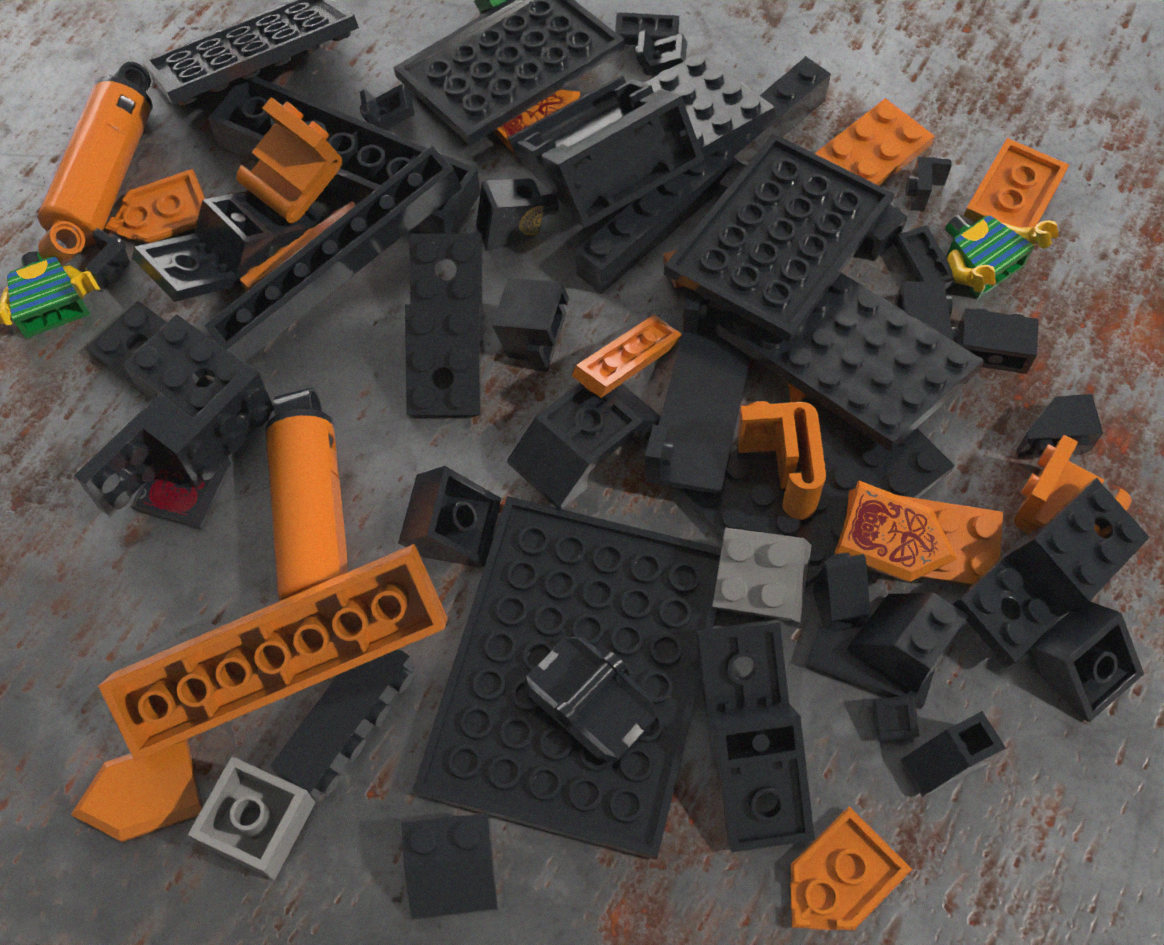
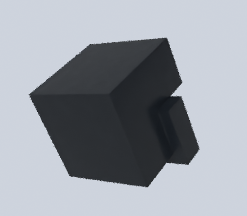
(531, 319)

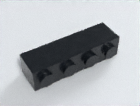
(340, 722)

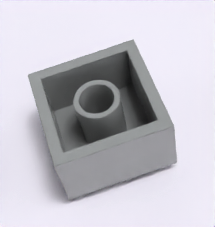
(762, 575)
(252, 818)

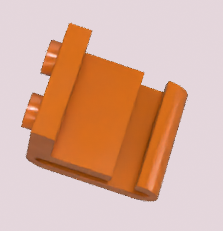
(292, 163)
(787, 430)
(1055, 486)

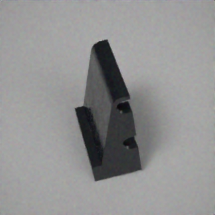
(609, 147)

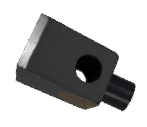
(512, 211)

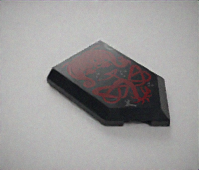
(178, 500)

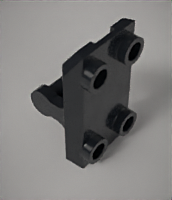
(591, 697)

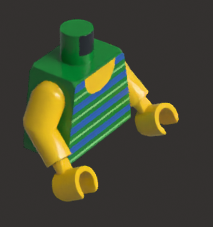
(992, 250)
(44, 295)

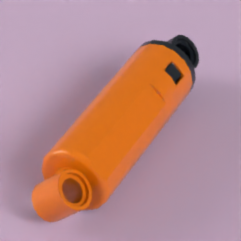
(95, 162)
(304, 494)

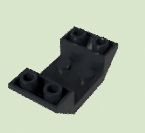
(576, 437)

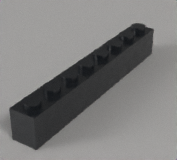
(335, 255)

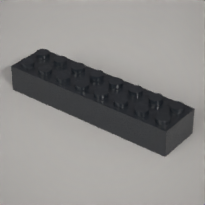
(366, 151)

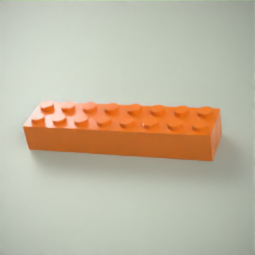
(274, 652)

